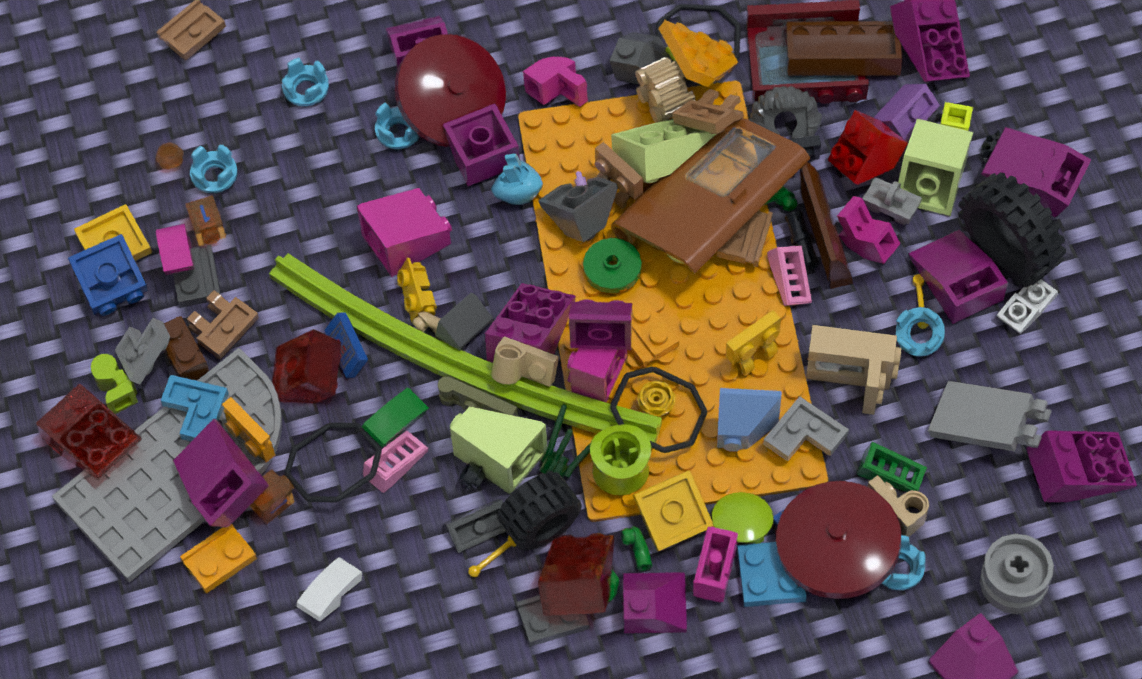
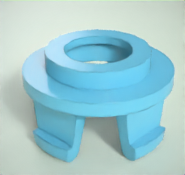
(299, 73)
(385, 119)
(205, 160)
(908, 319)
(916, 561)

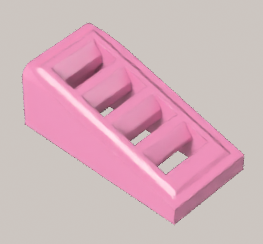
(796, 264)
(388, 476)

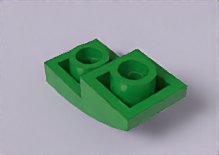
(394, 417)

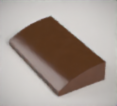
(842, 48)
(824, 228)

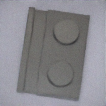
(197, 284)
(548, 627)

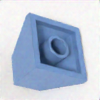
(746, 416)

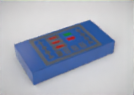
(351, 350)

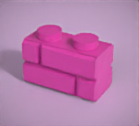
(715, 564)

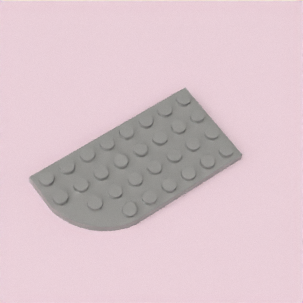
(141, 502)

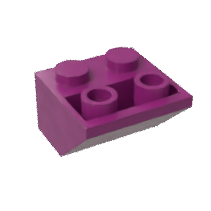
(406, 36)

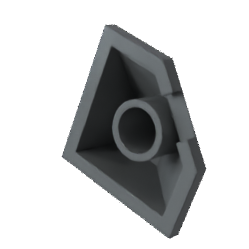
(634, 53)
(581, 209)

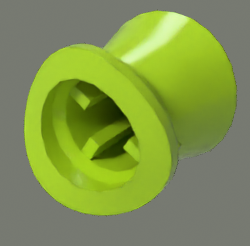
(620, 459)

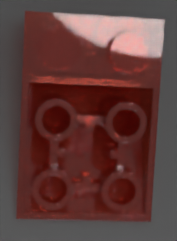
(87, 432)
(577, 575)

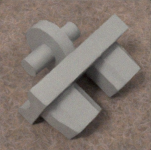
(891, 200)

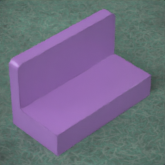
(907, 106)

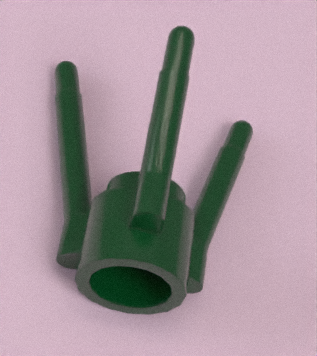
(555, 460)

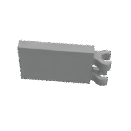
(988, 416)

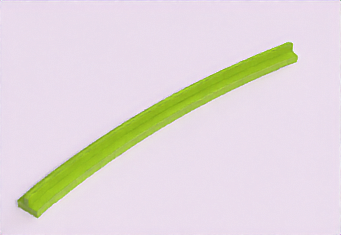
(448, 361)

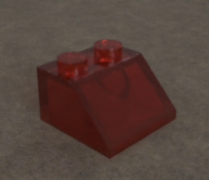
(307, 368)

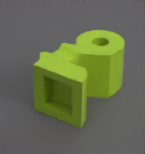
(120, 390)

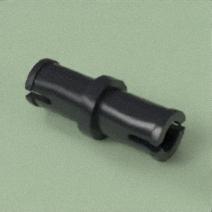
(802, 237)

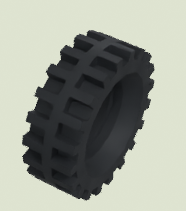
(1012, 229)

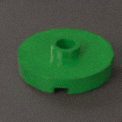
(612, 277)

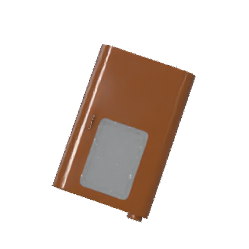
(712, 193)

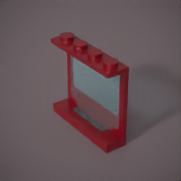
(769, 51)

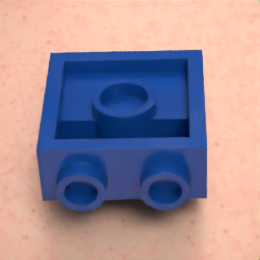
(108, 275)

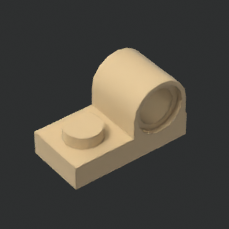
(520, 360)
(908, 521)

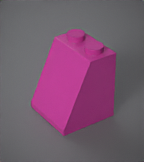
(403, 228)

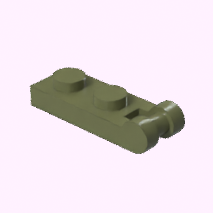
(456, 392)

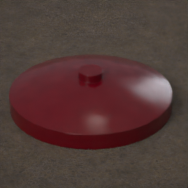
(446, 81)
(838, 539)

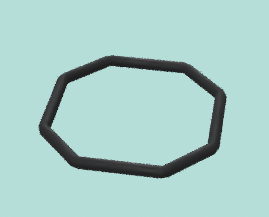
(709, 8)
(675, 379)
(341, 496)

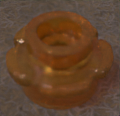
(167, 150)

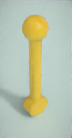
(918, 281)
(474, 570)

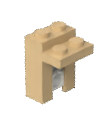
(854, 359)

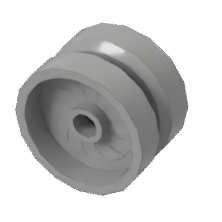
(1016, 573)

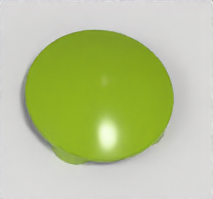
(745, 515)

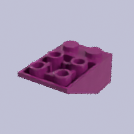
(931, 38)
(1044, 165)
(959, 275)
(531, 317)
(1080, 465)
(218, 476)

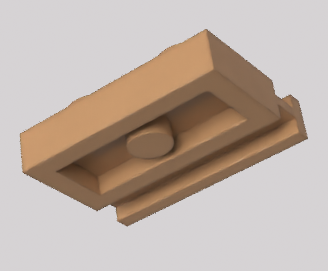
(191, 29)
(748, 241)

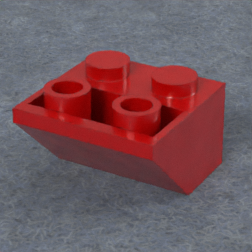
(866, 148)

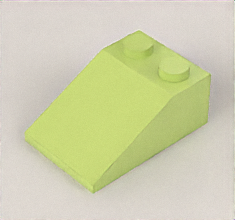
(658, 147)

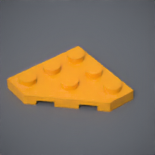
(697, 54)

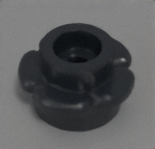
(471, 476)

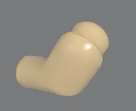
(426, 320)

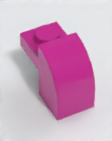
(555, 77)
(866, 236)
(175, 249)

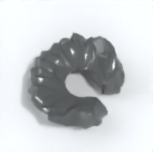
(788, 100)

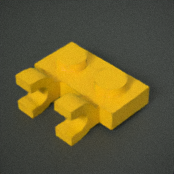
(758, 334)

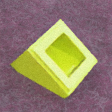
(956, 116)

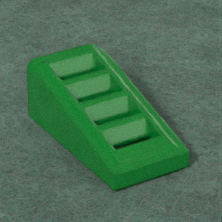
(884, 455)

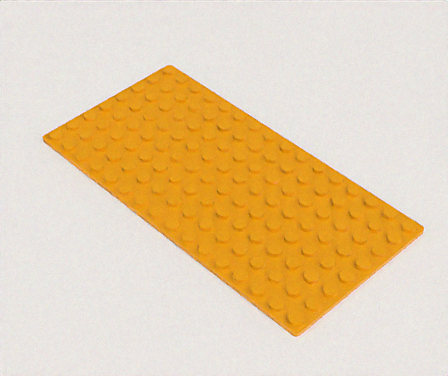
(698, 307)

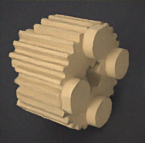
(662, 88)

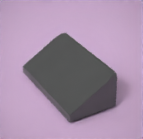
(463, 322)
(475, 526)

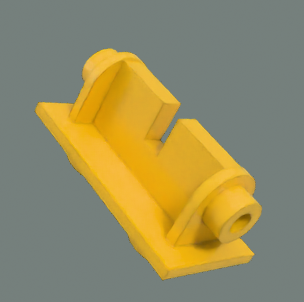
(413, 279)

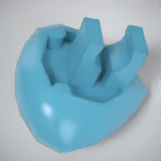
(517, 183)

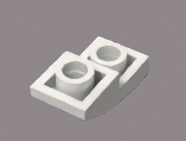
(1027, 305)
(326, 590)

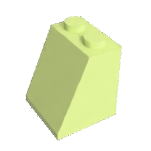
(935, 164)
(499, 443)

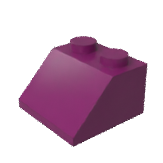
(480, 143)
(600, 325)

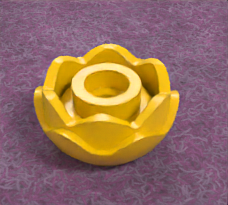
(656, 390)

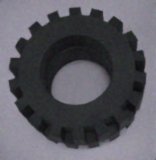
(539, 511)

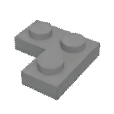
(139, 351)
(805, 423)

